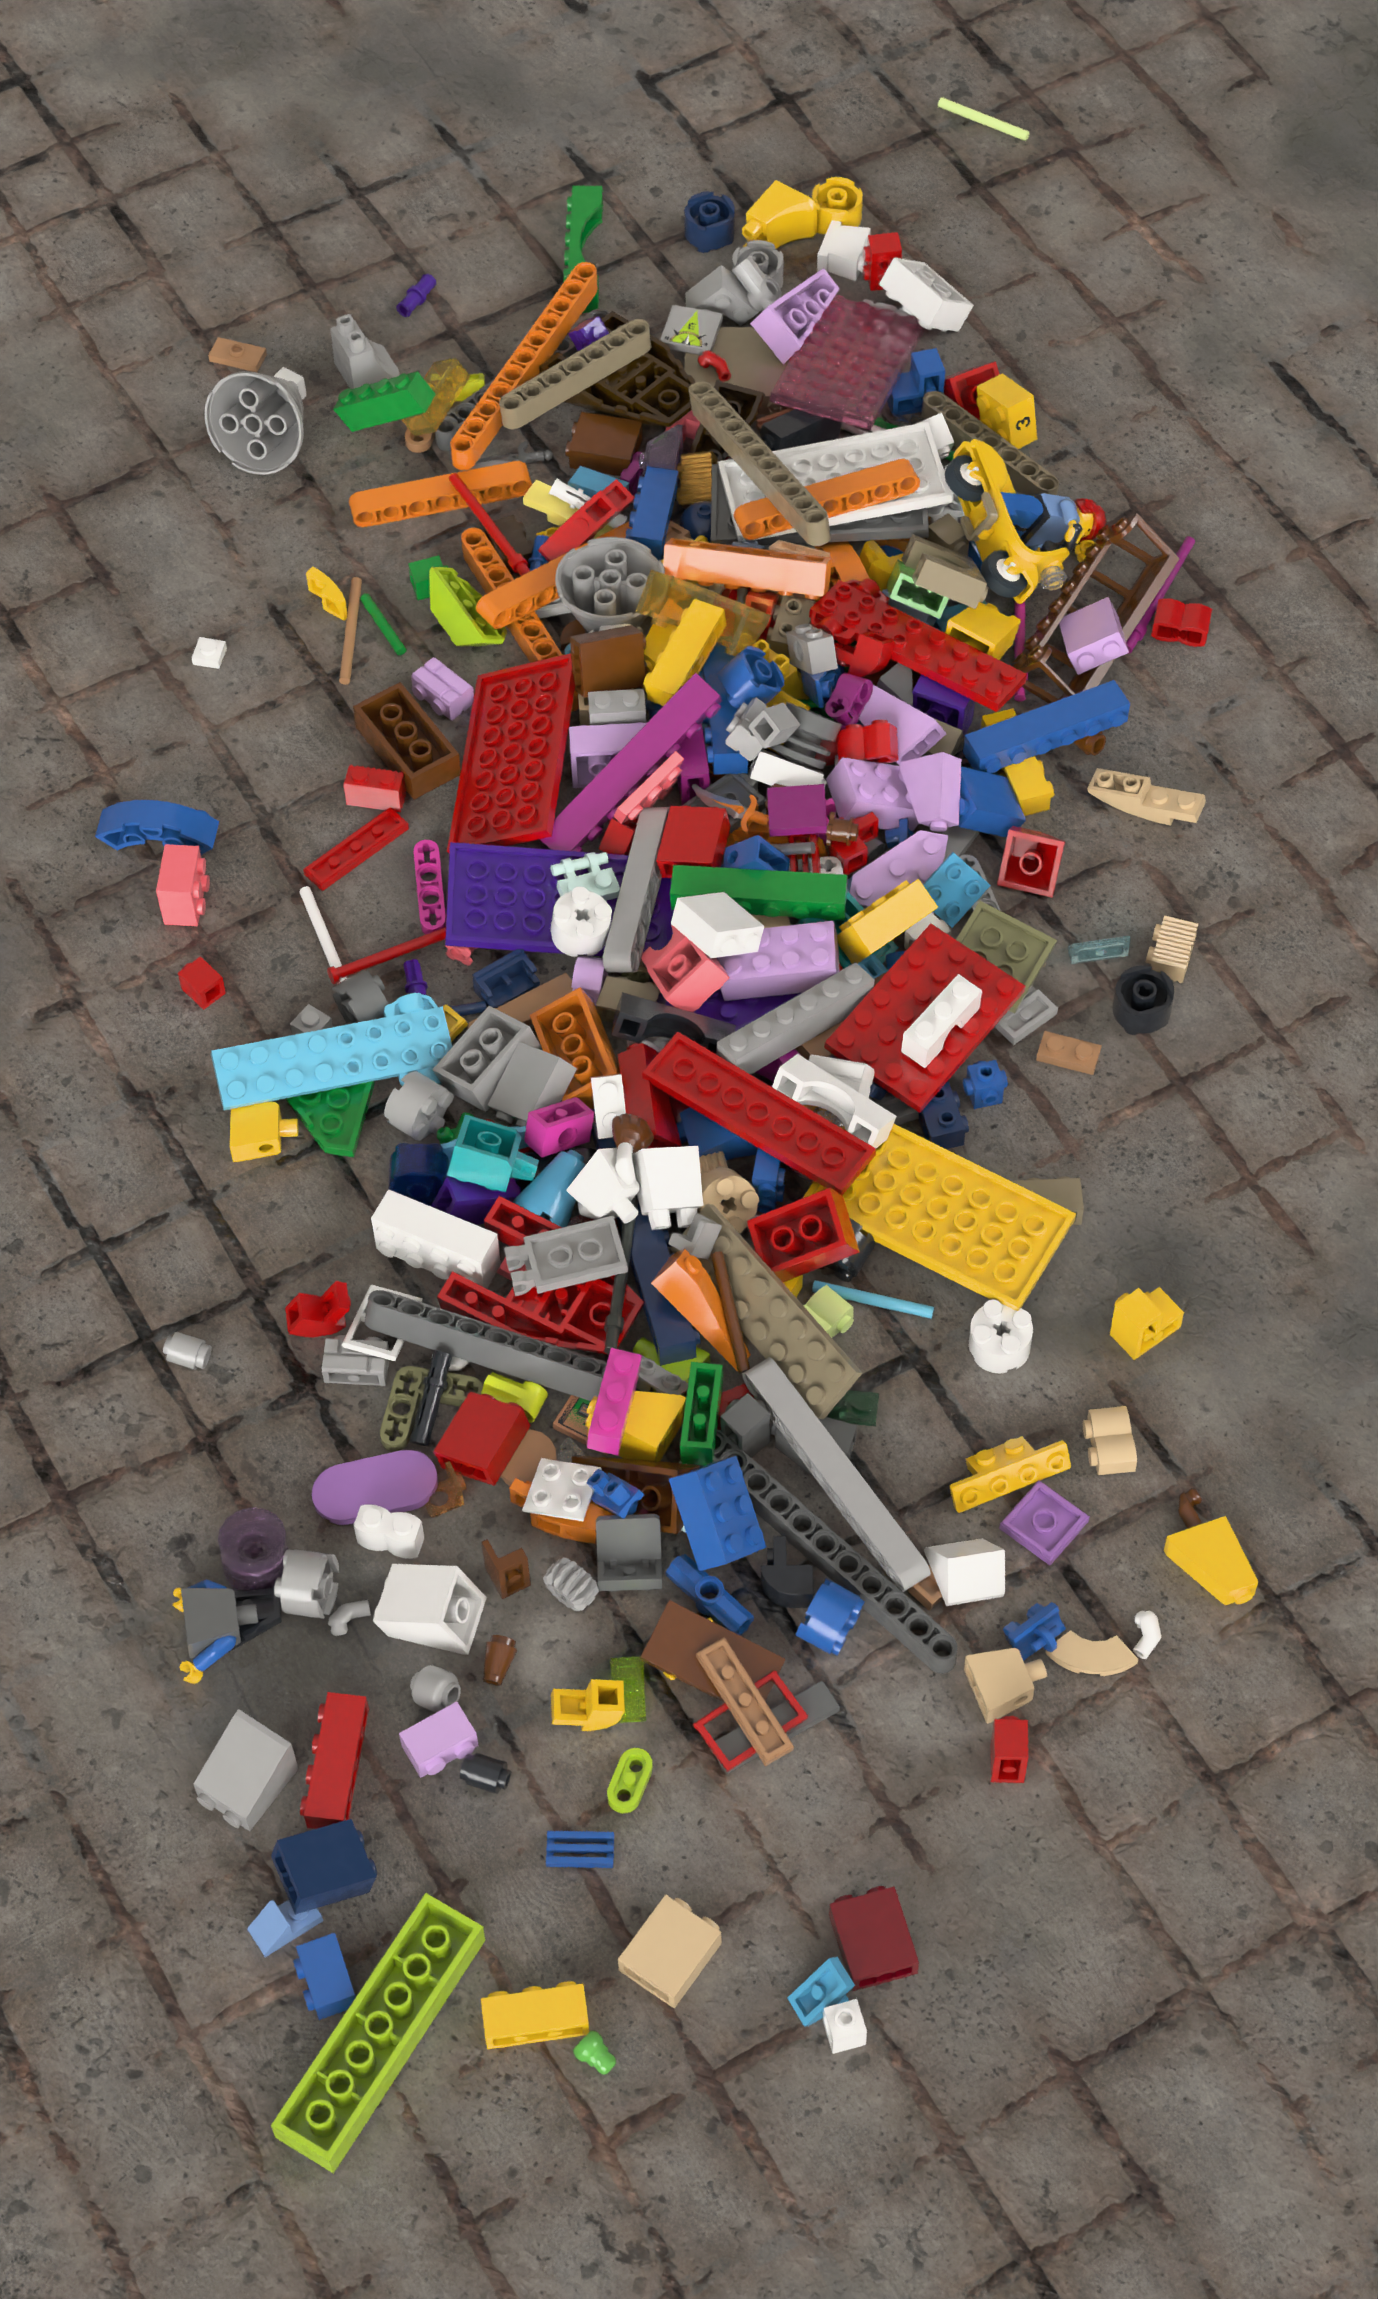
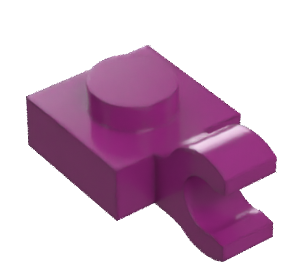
(632, 474)

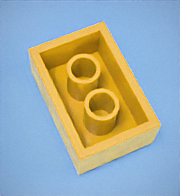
(884, 920)

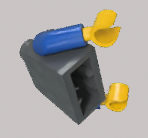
(210, 1624)

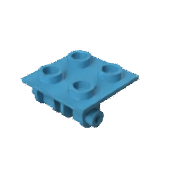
(954, 888)

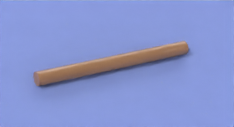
(350, 631)

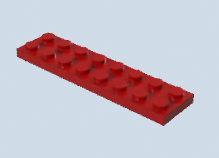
(759, 1113)

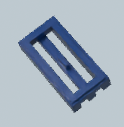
(580, 1837)

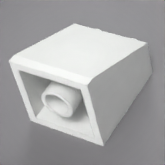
(430, 1606)

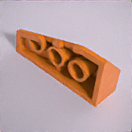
(696, 1298)

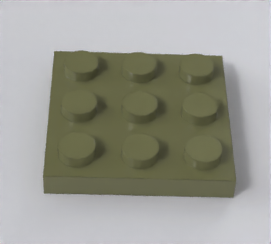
(1007, 944)

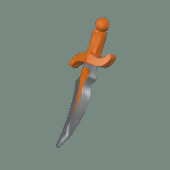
(734, 808)

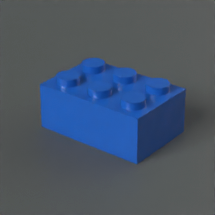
(717, 1513)

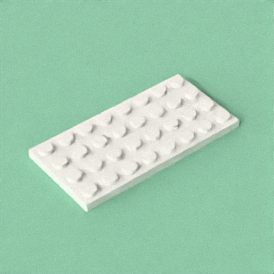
(847, 455)

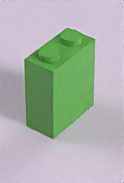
(904, 590)

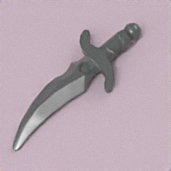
(529, 457)

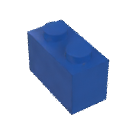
(326, 1976)

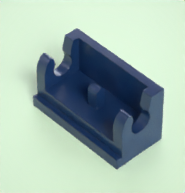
(505, 979)

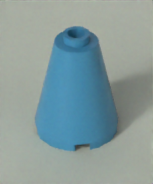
(548, 1192)

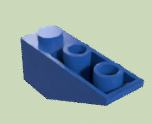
(821, 685)

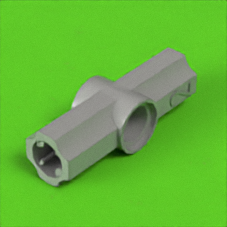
(761, 289)

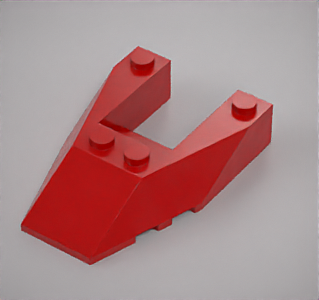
(561, 1317)

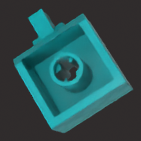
(489, 1155)

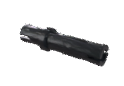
(429, 1404)

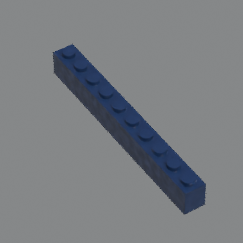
(670, 1330)

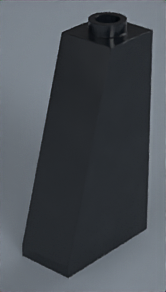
(798, 429)

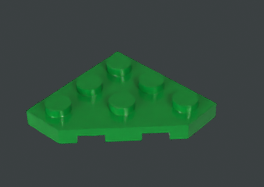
(335, 1116)

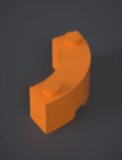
(845, 562)

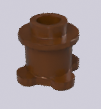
(841, 830)

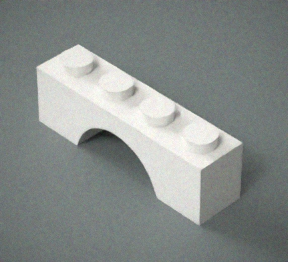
(814, 1086)

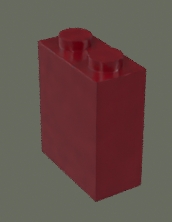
(873, 1937)

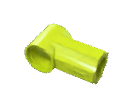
(527, 1395)

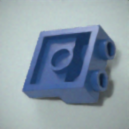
(768, 1181)

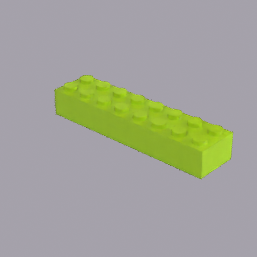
(378, 2033)

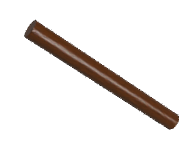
(730, 1312)

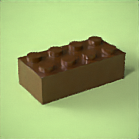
(407, 740)

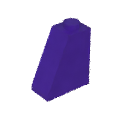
(470, 1200)

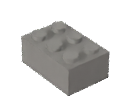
(481, 1056)

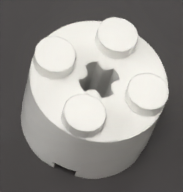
(580, 922)
(1000, 1337)

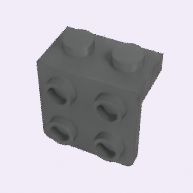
(629, 1552)

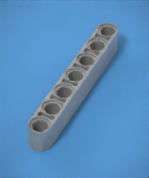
(636, 894)

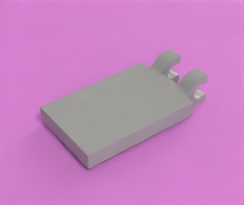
(567, 1256)

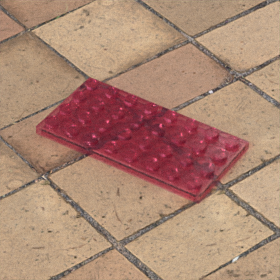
(849, 363)

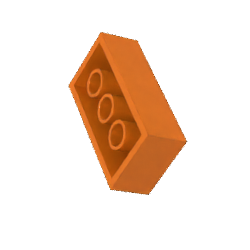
(576, 1034)

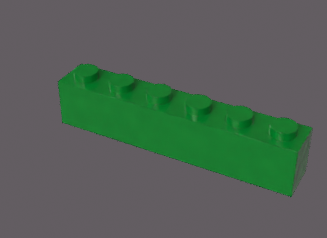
(766, 891)

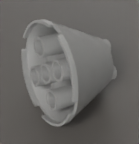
(255, 421)
(605, 581)

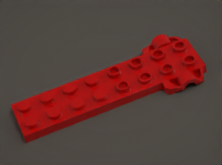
(861, 607)

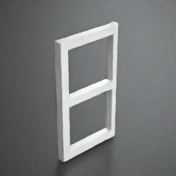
(360, 1316)

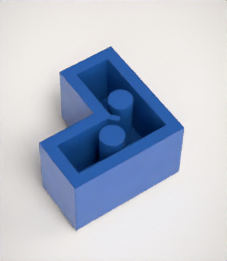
(924, 376)

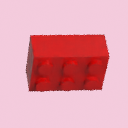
(804, 1235)

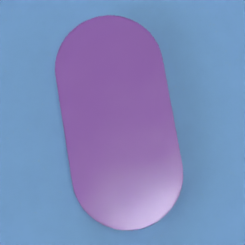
(390, 1480)

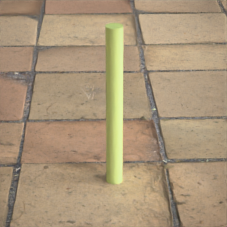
(983, 119)

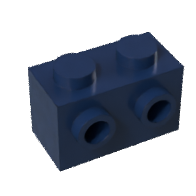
(942, 1120)

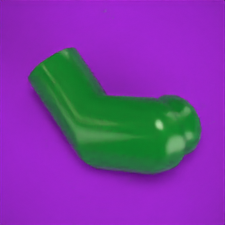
(446, 1134)

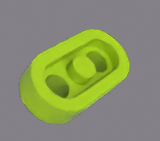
(629, 1782)

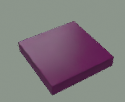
(797, 810)

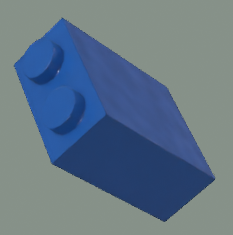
(988, 803)

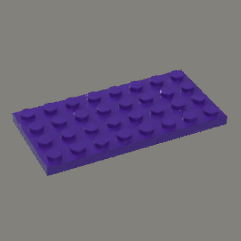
(508, 898)

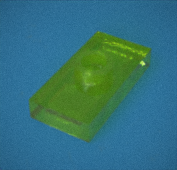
(631, 1672)

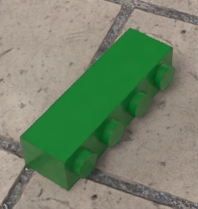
(384, 401)

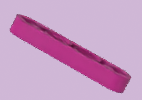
(428, 888)

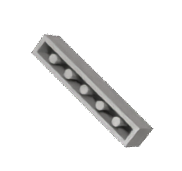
(796, 1020)

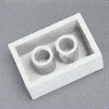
(925, 295)

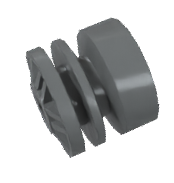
(806, 739)

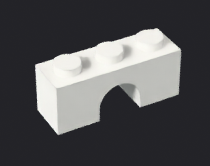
(951, 1008)

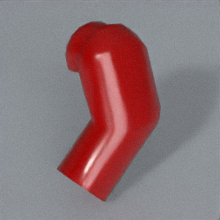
(710, 358)

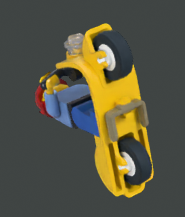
(1009, 522)

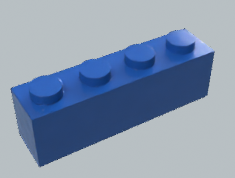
(653, 509)

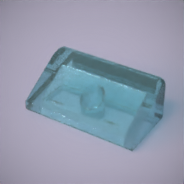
(1099, 949)

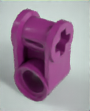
(849, 697)

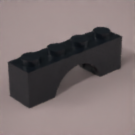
(642, 1018)

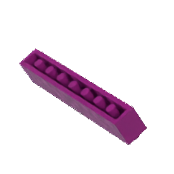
(634, 765)

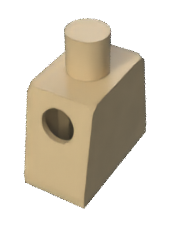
(1002, 1680)

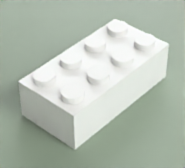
(435, 1240)

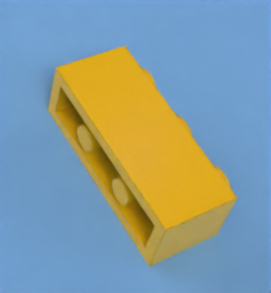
(535, 2015)

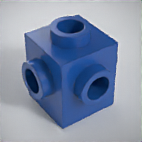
(985, 1083)

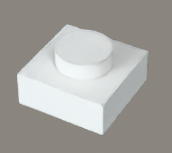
(209, 652)

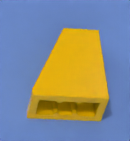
(1214, 1560)

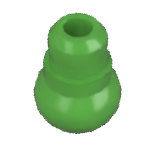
(595, 2052)

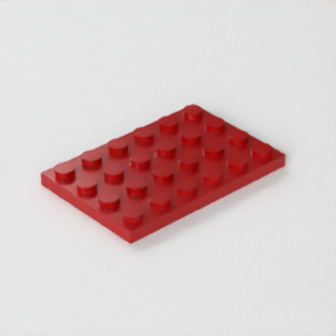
(877, 1024)

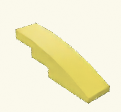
(556, 509)

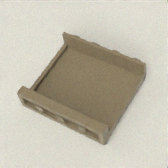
(749, 362)

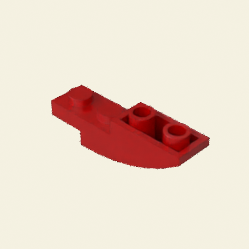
(587, 521)

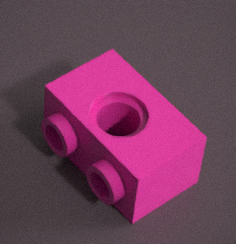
(559, 1127)

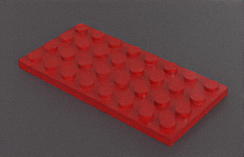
(514, 754)

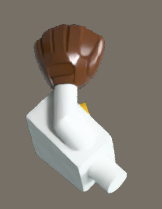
(609, 1177)

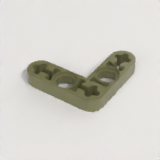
(416, 1391)

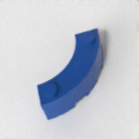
(143, 820)

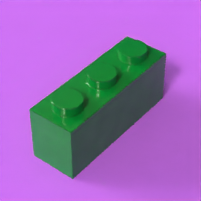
(701, 1413)

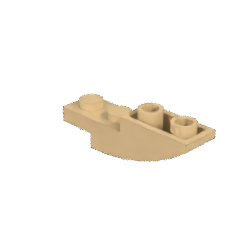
(1140, 798)

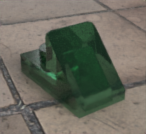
(857, 1408)

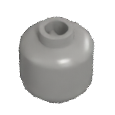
(435, 1688)

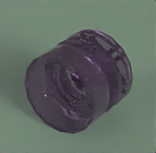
(248, 1536)

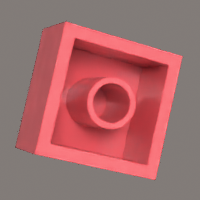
(182, 885)

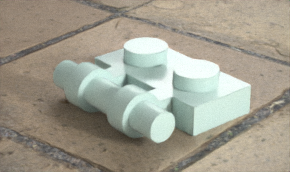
(597, 881)

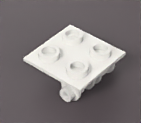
(560, 1490)

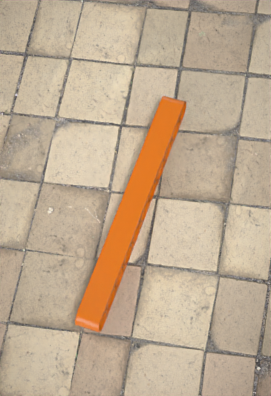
(524, 363)

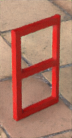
(729, 1765)

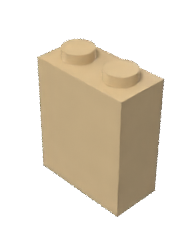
(670, 1950)

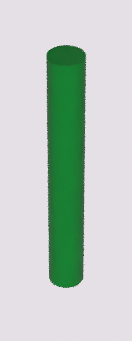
(383, 624)

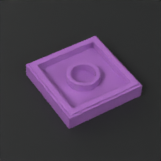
(1044, 1522)

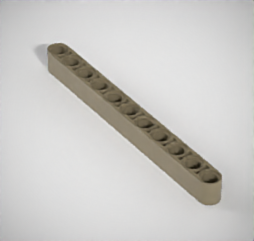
(760, 464)

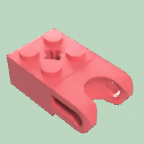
(684, 972)

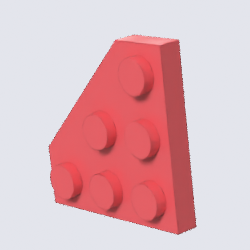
(656, 786)

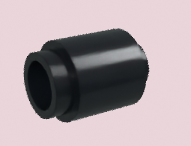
(485, 1772)

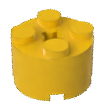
(837, 201)

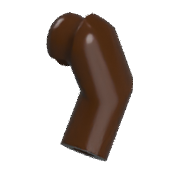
(1186, 1508)

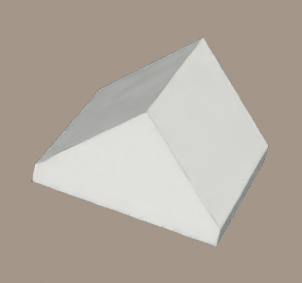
(968, 1570)

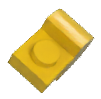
(877, 563)
(592, 1708)

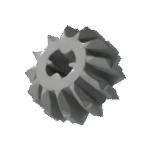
(570, 1584)

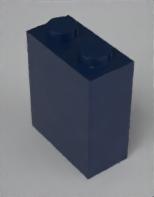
(324, 1866)

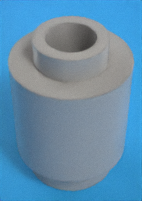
(187, 1351)

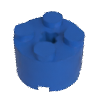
(751, 677)
(830, 1617)

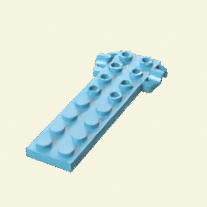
(404, 1041)

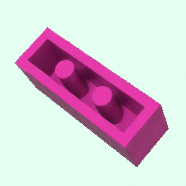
(614, 1401)

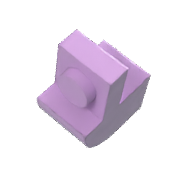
(589, 975)

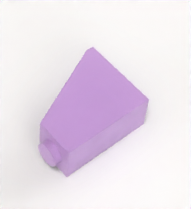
(934, 789)

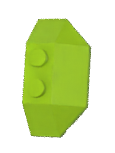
(454, 606)

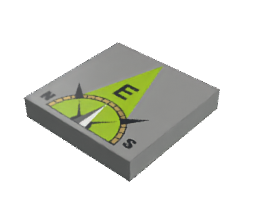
(691, 329)

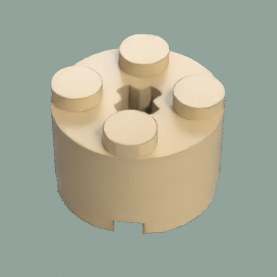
(739, 1196)

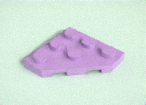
(908, 861)

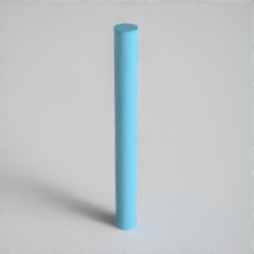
(878, 1300)

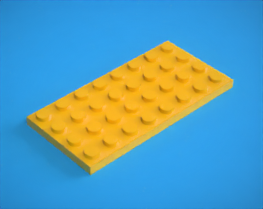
(956, 1217)

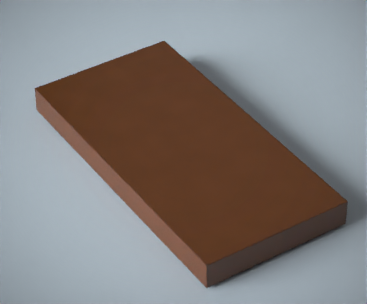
(685, 1633)

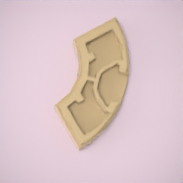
(1092, 1656)

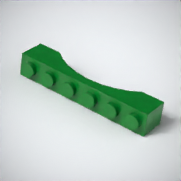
(585, 216)

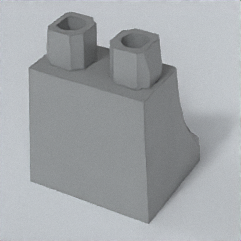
(357, 357)

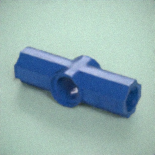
(695, 1583)

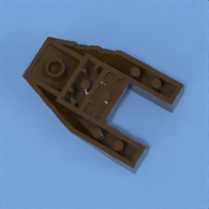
(644, 390)

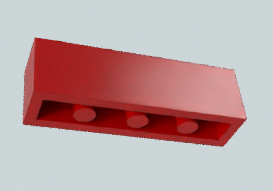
(336, 1760)

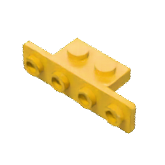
(1007, 1470)

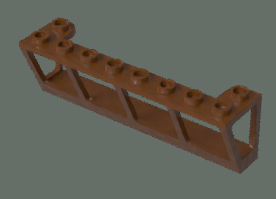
(1129, 612)

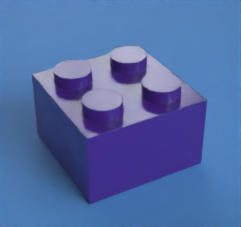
(943, 704)

